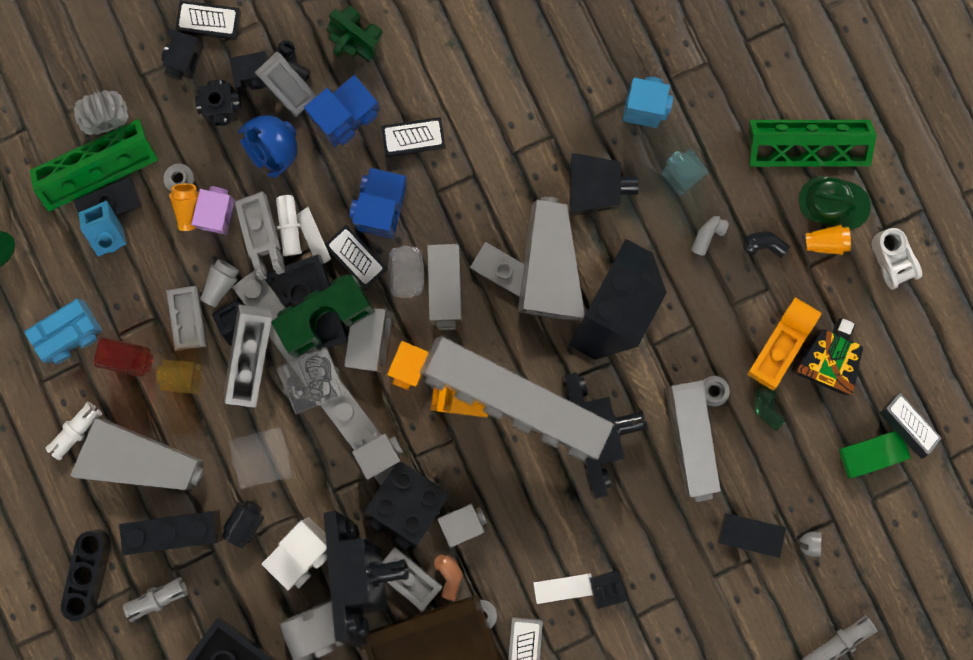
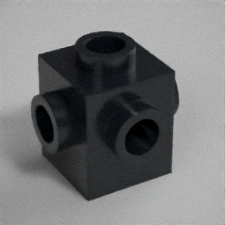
(222, 112)

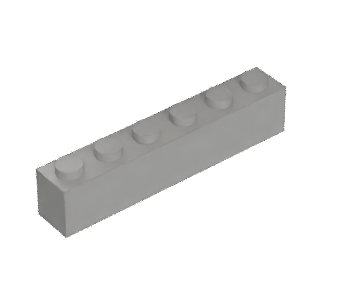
(515, 398)

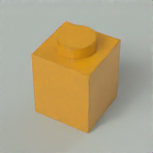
(407, 366)

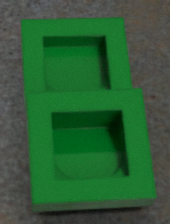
(873, 454)

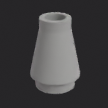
(219, 281)

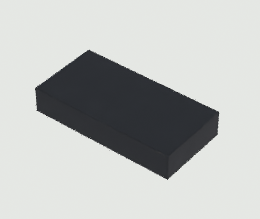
(752, 535)

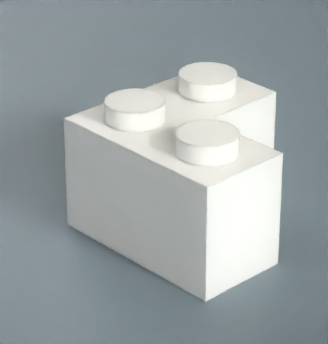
(297, 554)

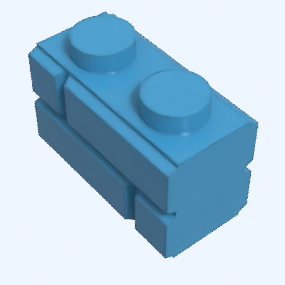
(63, 332)

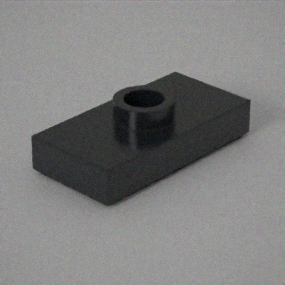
(121, 197)

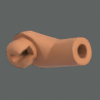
(452, 574)

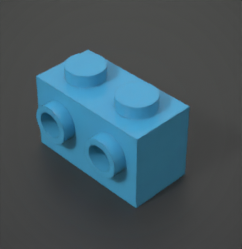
(647, 102)

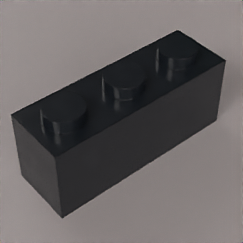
(170, 532)

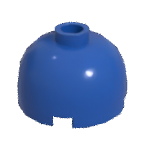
(269, 143)

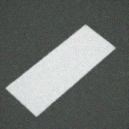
(312, 234)
(562, 588)

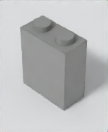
(445, 286)

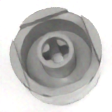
(310, 632)

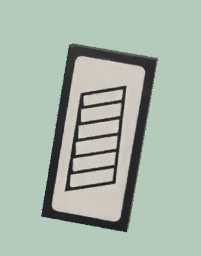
(208, 20)
(413, 137)
(356, 257)
(910, 425)

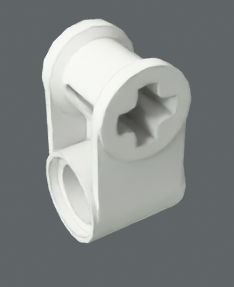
(896, 260)

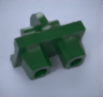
(350, 37)

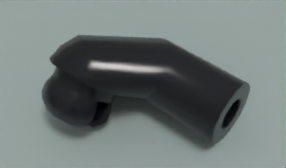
(287, 51)
(765, 240)

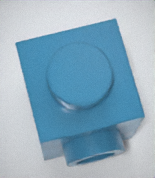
(102, 228)

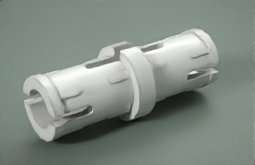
(73, 431)

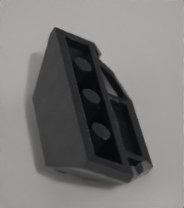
(621, 305)

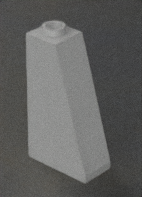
(550, 268)
(693, 439)
(128, 457)

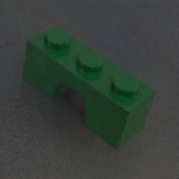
(298, 324)

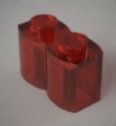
(123, 357)

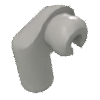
(706, 233)

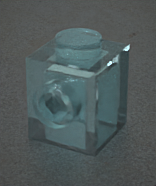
(684, 171)

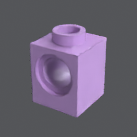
(213, 210)

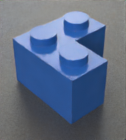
(342, 111)
(379, 203)

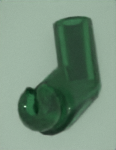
(765, 407)

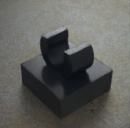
(607, 589)

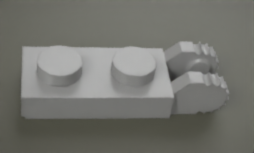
(259, 233)

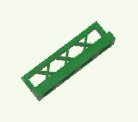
(811, 133)
(94, 167)

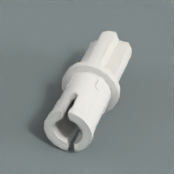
(288, 226)

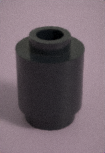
(242, 523)

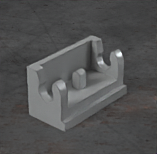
(370, 342)

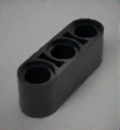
(75, 585)

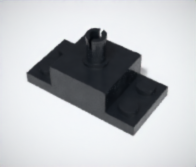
(598, 478)
(356, 578)

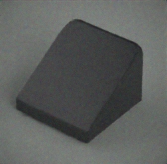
(225, 320)

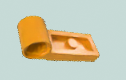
(784, 343)

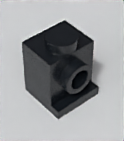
(181, 55)
(244, 68)

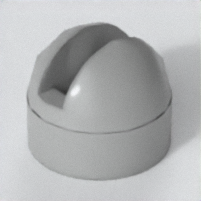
(811, 544)

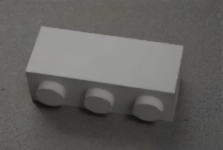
(247, 356)

